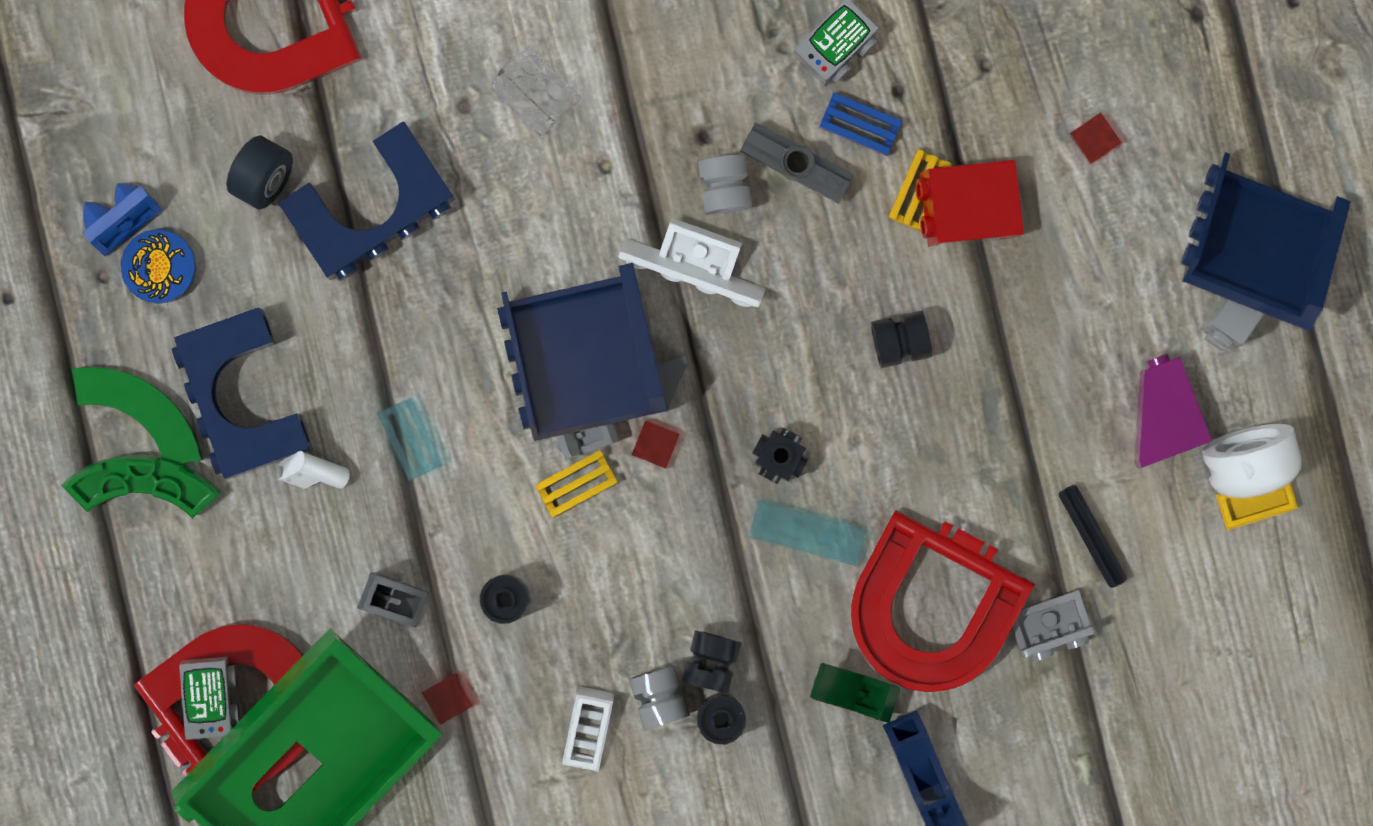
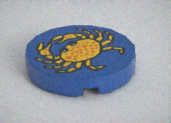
(158, 266)

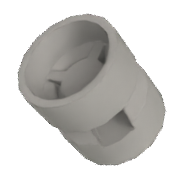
(724, 184)
(659, 697)

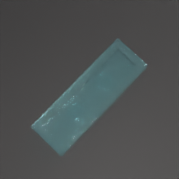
(807, 533)

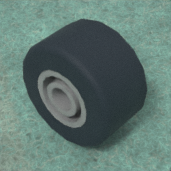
(259, 172)

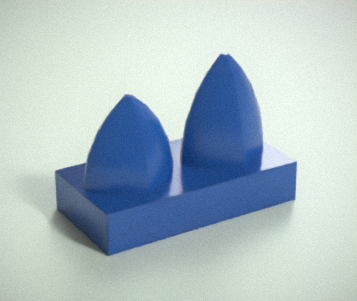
(110, 228)

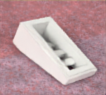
(595, 698)

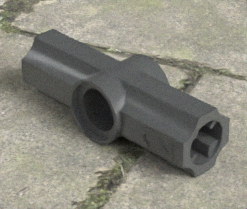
(773, 152)

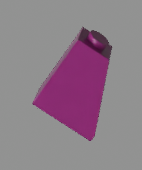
(1167, 413)

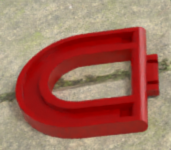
(275, 70)
(884, 576)
(242, 645)

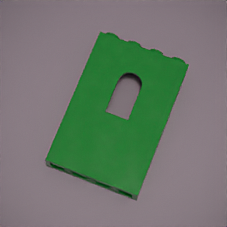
(341, 715)

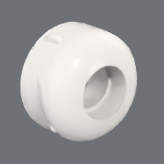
(1253, 460)

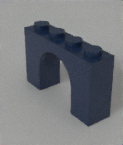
(340, 248)
(204, 357)

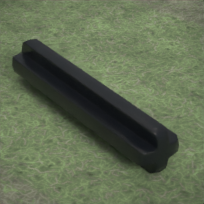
(1092, 536)

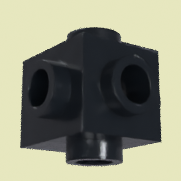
(769, 467)

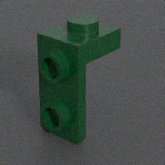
(855, 692)

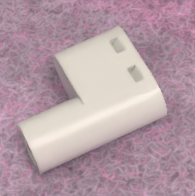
(306, 470)

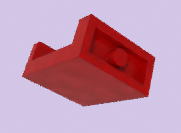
(970, 203)

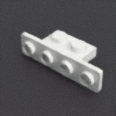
(695, 258)

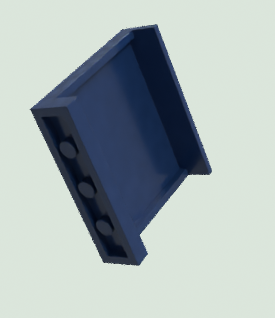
(1263, 247)
(582, 356)

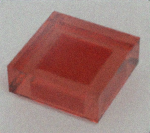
(1095, 138)
(655, 444)
(447, 699)

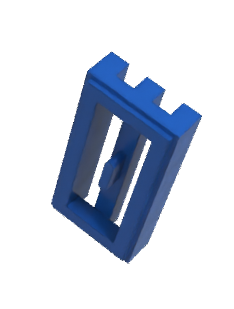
(867, 111)

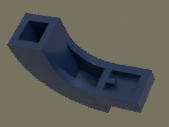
(923, 772)

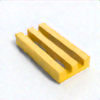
(907, 220)
(548, 498)

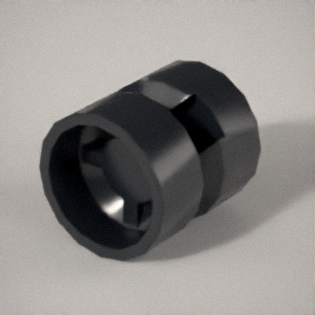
(901, 339)
(505, 599)
(713, 648)
(721, 719)

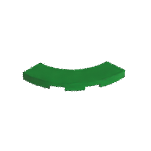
(143, 403)
(141, 475)

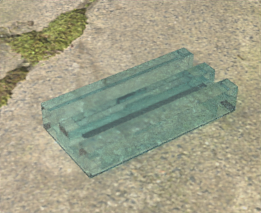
(397, 410)

